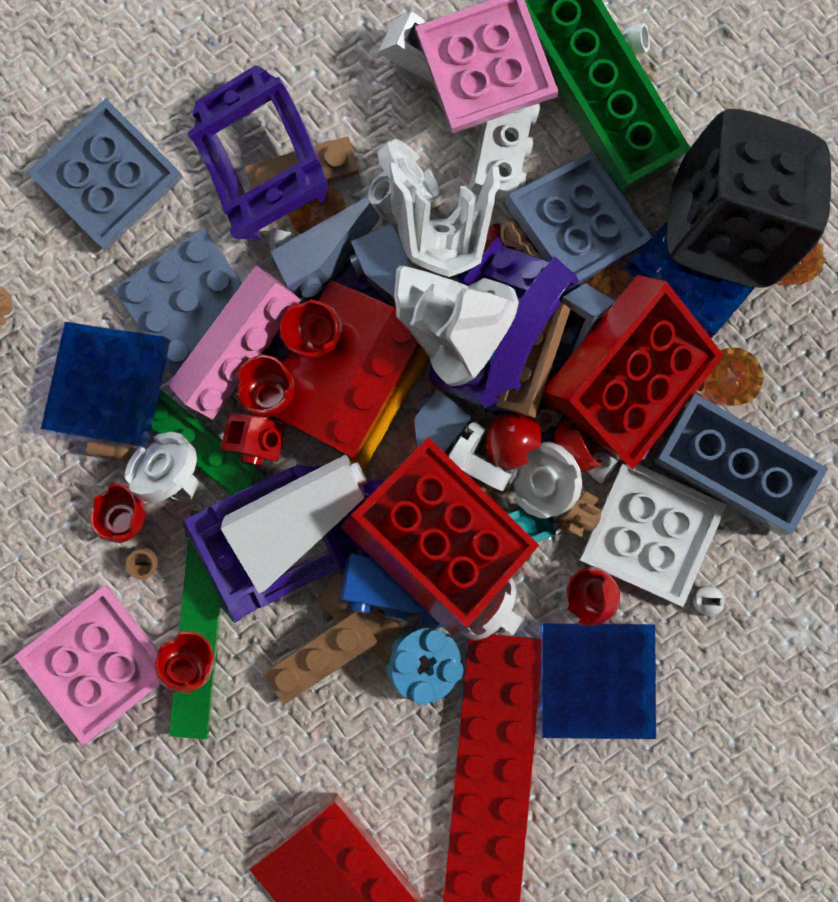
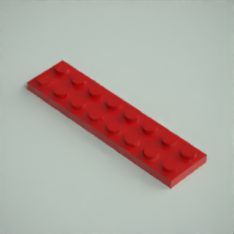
(493, 770)

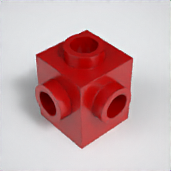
(253, 438)

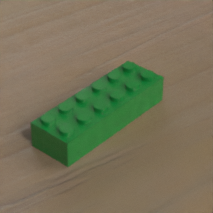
(607, 92)

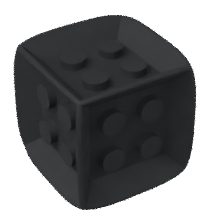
(749, 199)

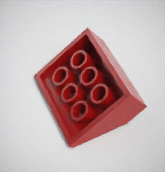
(635, 370)
(348, 389)
(440, 537)
(332, 861)

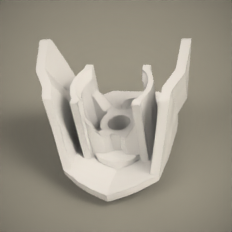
(444, 244)
(454, 321)

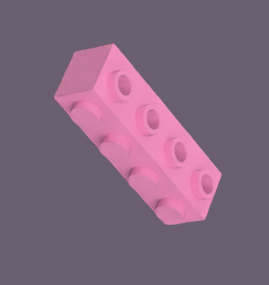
(236, 335)

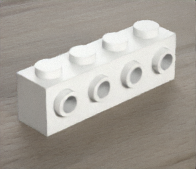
(506, 145)

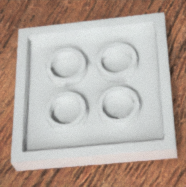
(653, 533)

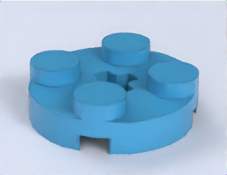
(404, 661)

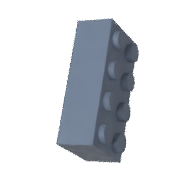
(739, 465)

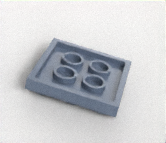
(105, 174)
(578, 218)
(180, 294)

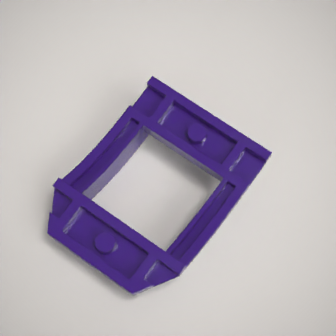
(276, 196)
(540, 287)
(225, 570)

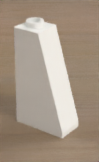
(292, 519)

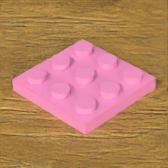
(486, 62)
(92, 664)

